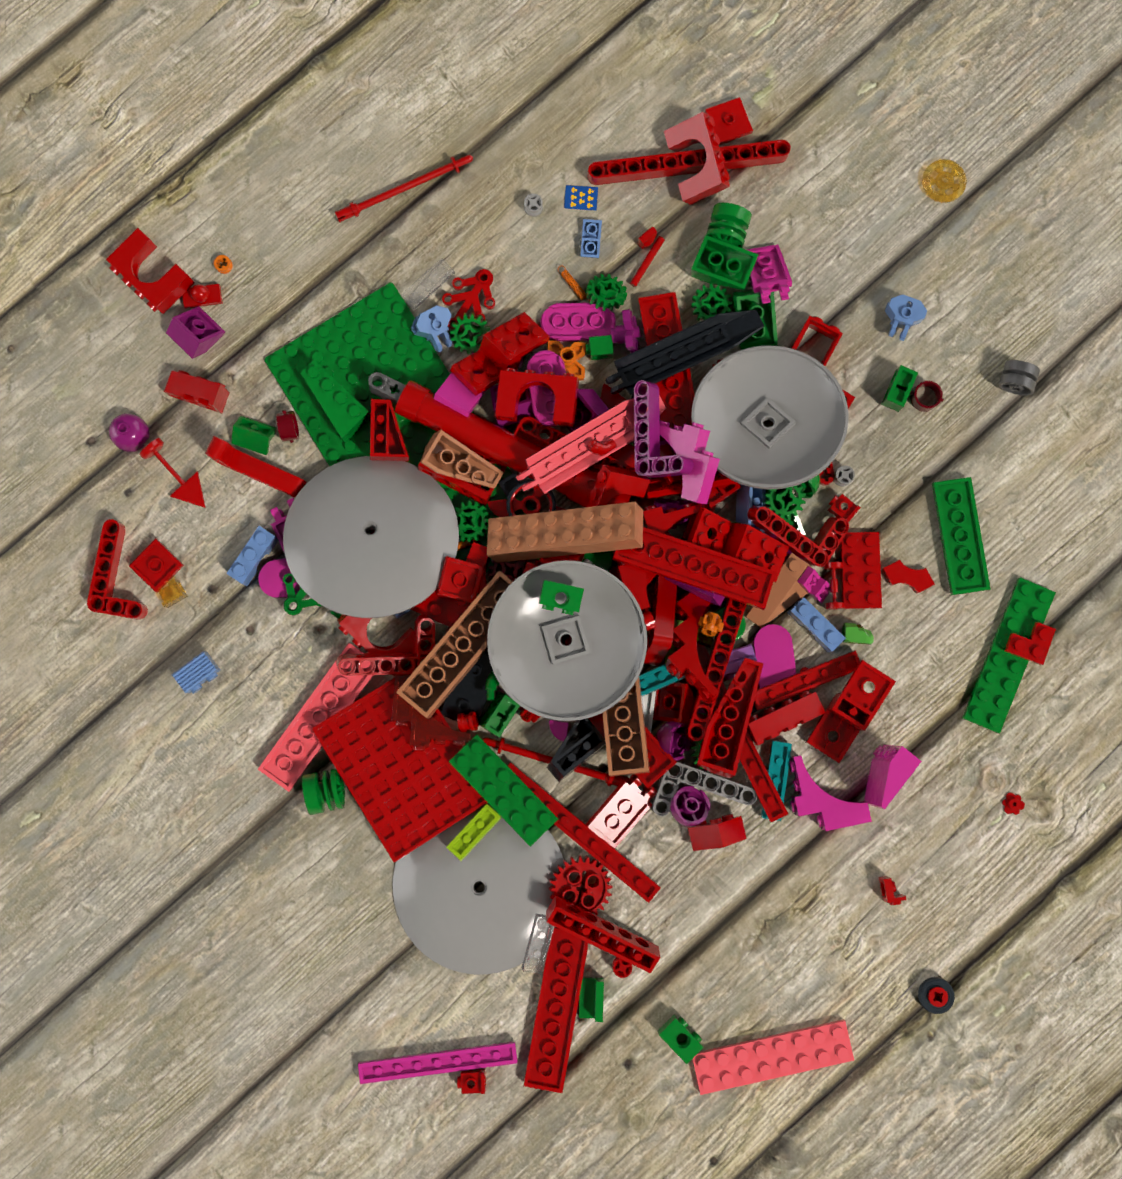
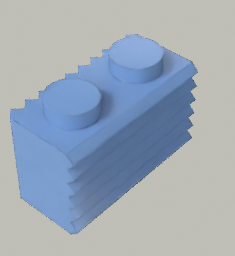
(196, 672)

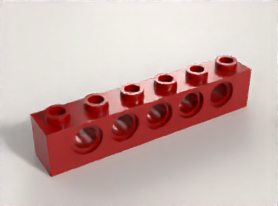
(602, 934)

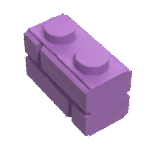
(735, 660)

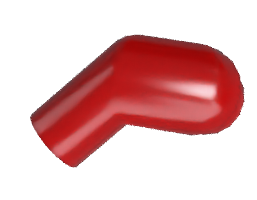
(601, 449)

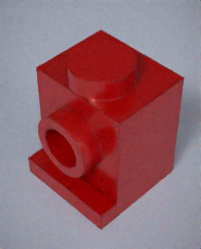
(835, 508)
(475, 1075)

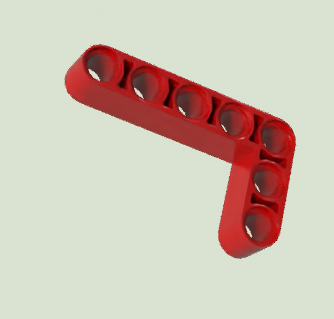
(228, 456)
(796, 538)
(109, 576)
(663, 611)
(394, 658)

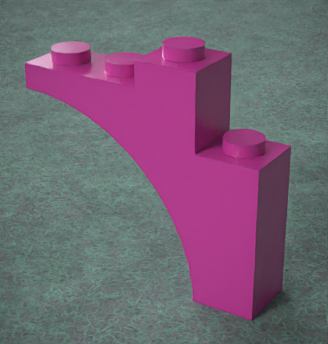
(691, 443)
(812, 799)

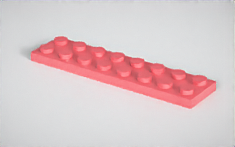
(299, 743)
(772, 1057)

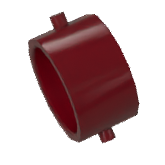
(938, 392)
(287, 426)

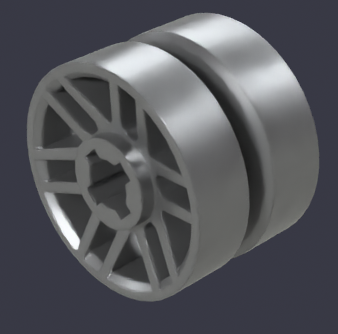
(1019, 377)

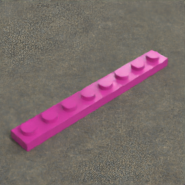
(437, 1062)

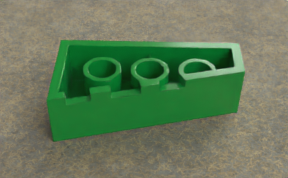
(339, 405)

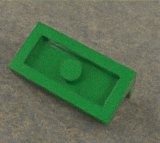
(252, 435)
(591, 998)

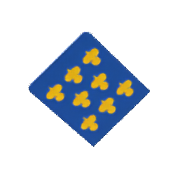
(581, 197)

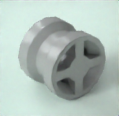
(533, 200)
(846, 473)

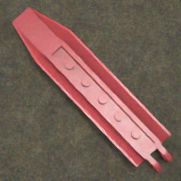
(571, 453)

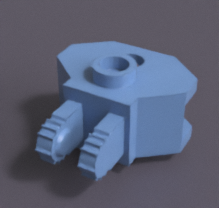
(904, 314)
(432, 324)

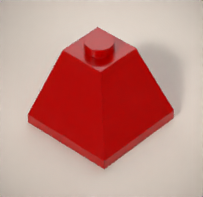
(674, 703)

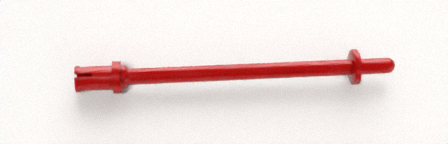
(355, 209)
(500, 745)

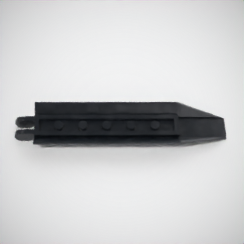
(685, 349)

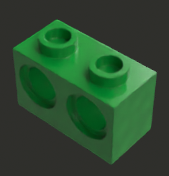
(899, 388)
(499, 714)

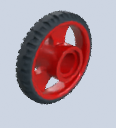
(514, 504)

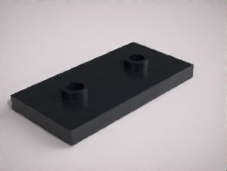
(470, 692)

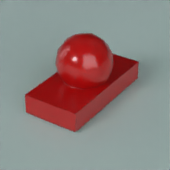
(202, 295)

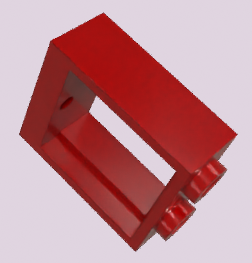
(829, 331)

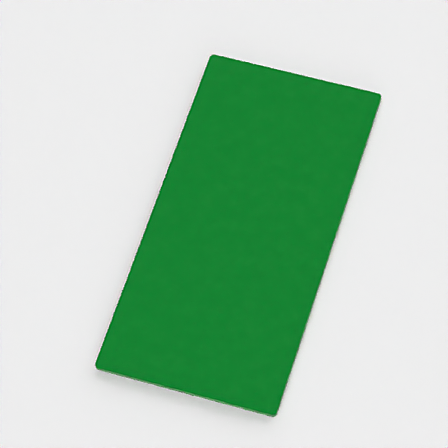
(351, 347)

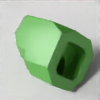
(856, 634)

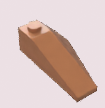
(455, 460)
(783, 592)

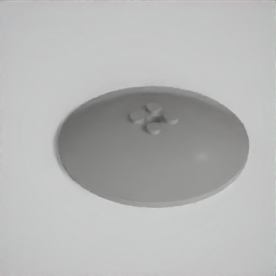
(777, 387)
(574, 678)

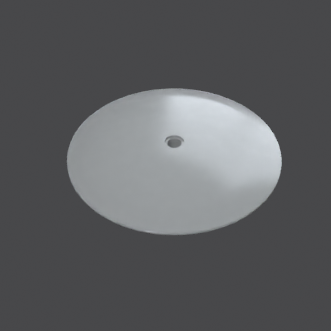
(376, 571)
(471, 927)

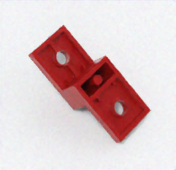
(499, 350)
(737, 541)
(850, 711)

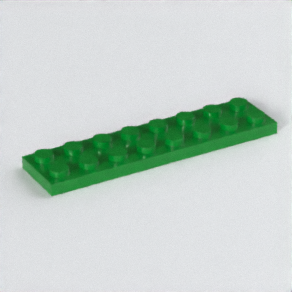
(1002, 670)

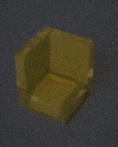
(172, 593)

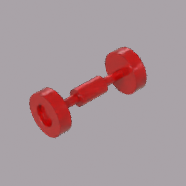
(834, 586)

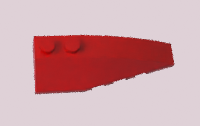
(730, 721)

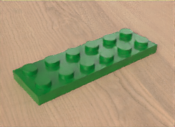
(961, 536)
(503, 790)

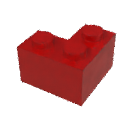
(717, 833)

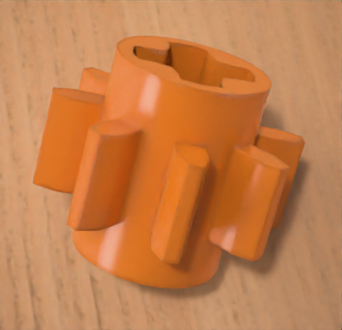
(711, 624)

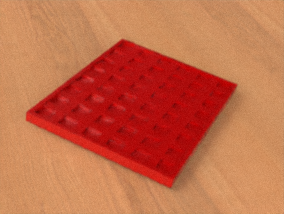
(399, 790)

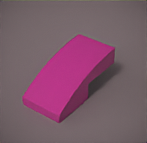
(814, 584)

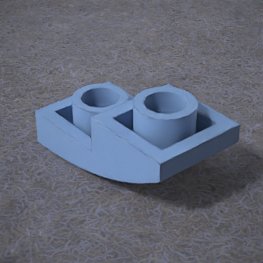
(591, 238)

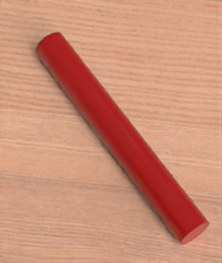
(647, 261)

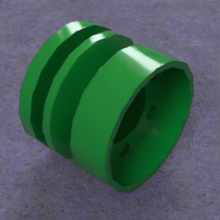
(729, 223)
(318, 791)

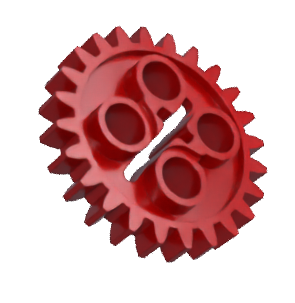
(597, 890)

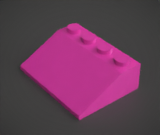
(888, 774)

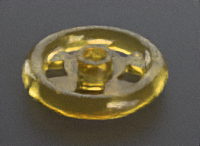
(956, 171)

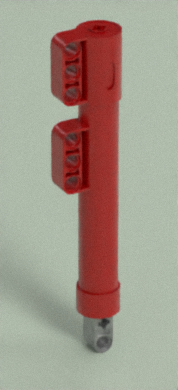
(487, 438)

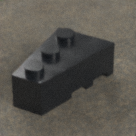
(577, 748)

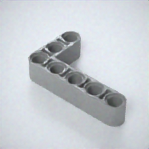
(700, 783)

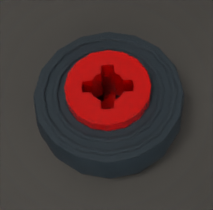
(929, 993)

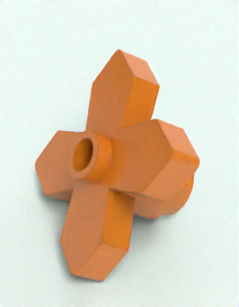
(570, 357)

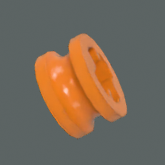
(225, 269)

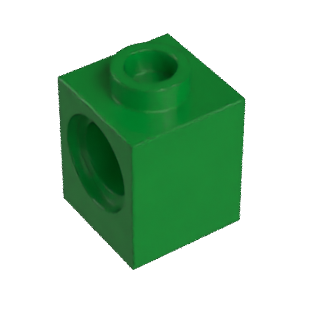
(600, 347)

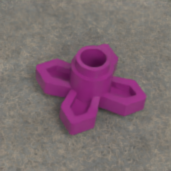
(627, 332)

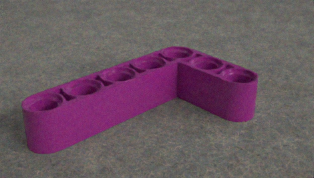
(651, 438)

